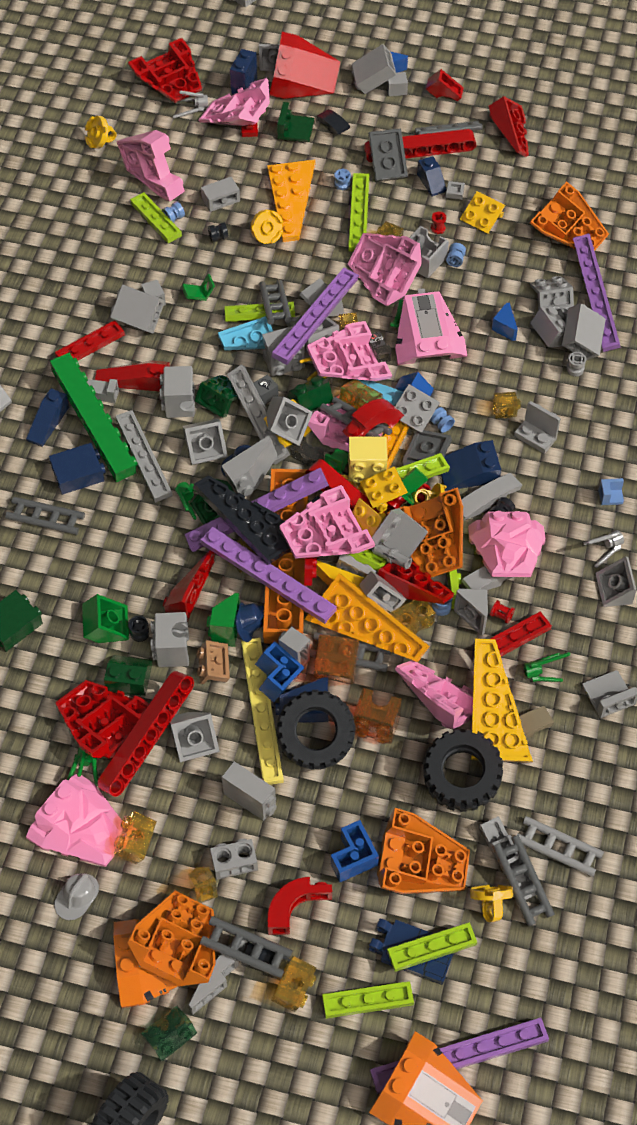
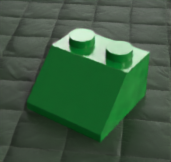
(105, 620)
(223, 621)

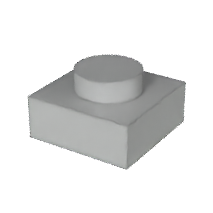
(455, 190)

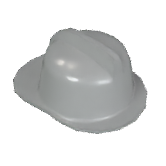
(76, 896)

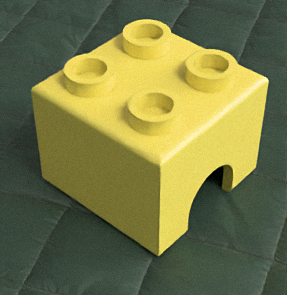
(366, 457)

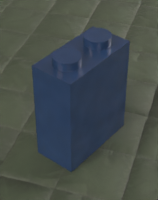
(243, 70)
(77, 468)

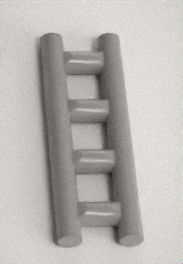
(571, 842)

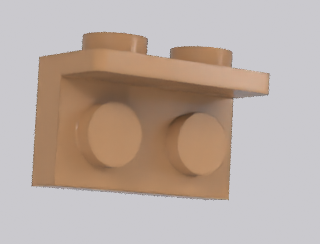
(213, 662)

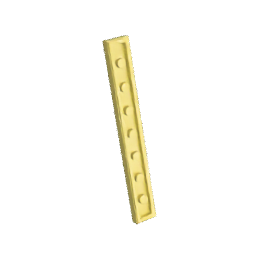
(262, 714)

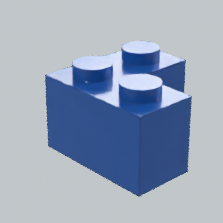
(280, 668)
(358, 852)

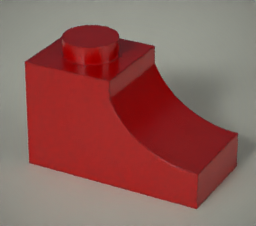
(443, 85)

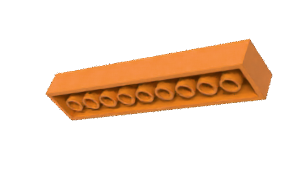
(278, 611)

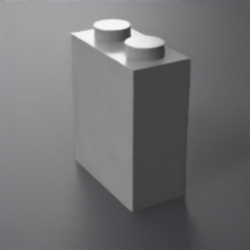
(373, 69)
(137, 308)
(584, 331)
(249, 791)

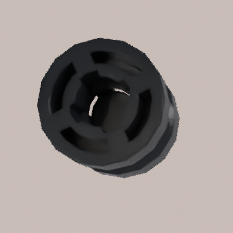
(218, 232)
(504, 505)
(138, 628)

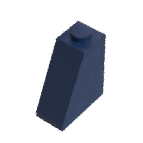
(312, 716)

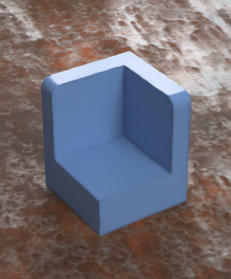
(611, 491)

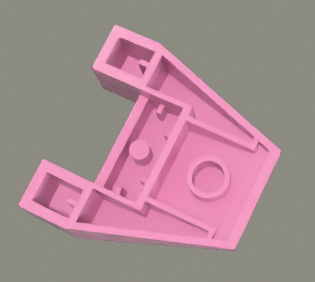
(146, 161)

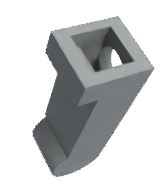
(105, 390)

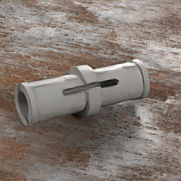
(392, 556)

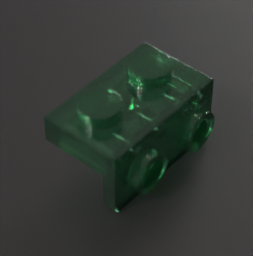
(169, 1033)

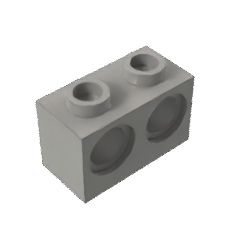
(235, 865)

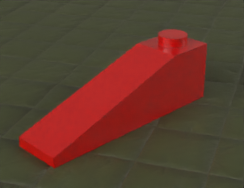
(510, 120)
(135, 376)
(415, 584)
(187, 591)

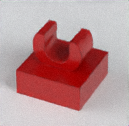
(250, 130)

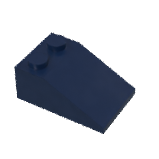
(472, 466)

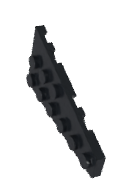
(249, 520)

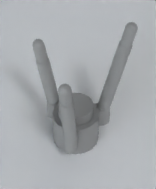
(199, 100)
(611, 540)

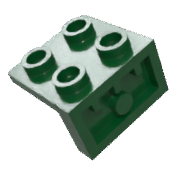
(294, 126)
(216, 395)

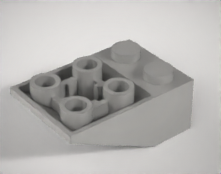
(550, 324)

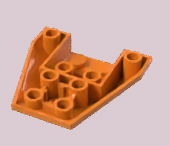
(569, 217)
(443, 545)
(420, 857)
(170, 941)

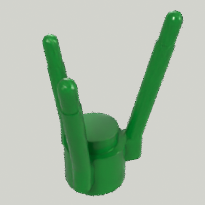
(185, 494)
(534, 668)
(84, 759)

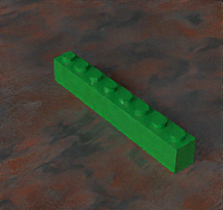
(93, 417)

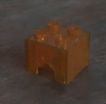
(336, 658)
(376, 720)

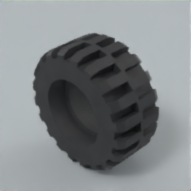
(315, 701)
(469, 743)
(133, 1102)

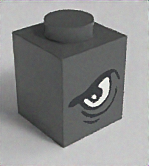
(266, 388)

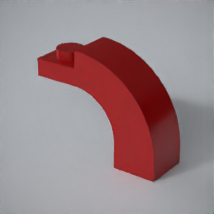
(370, 415)
(291, 896)

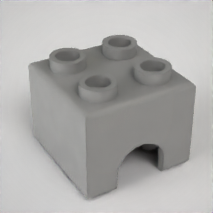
(432, 252)
(275, 367)
(177, 391)
(170, 639)

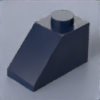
(431, 176)

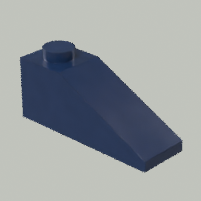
(48, 417)

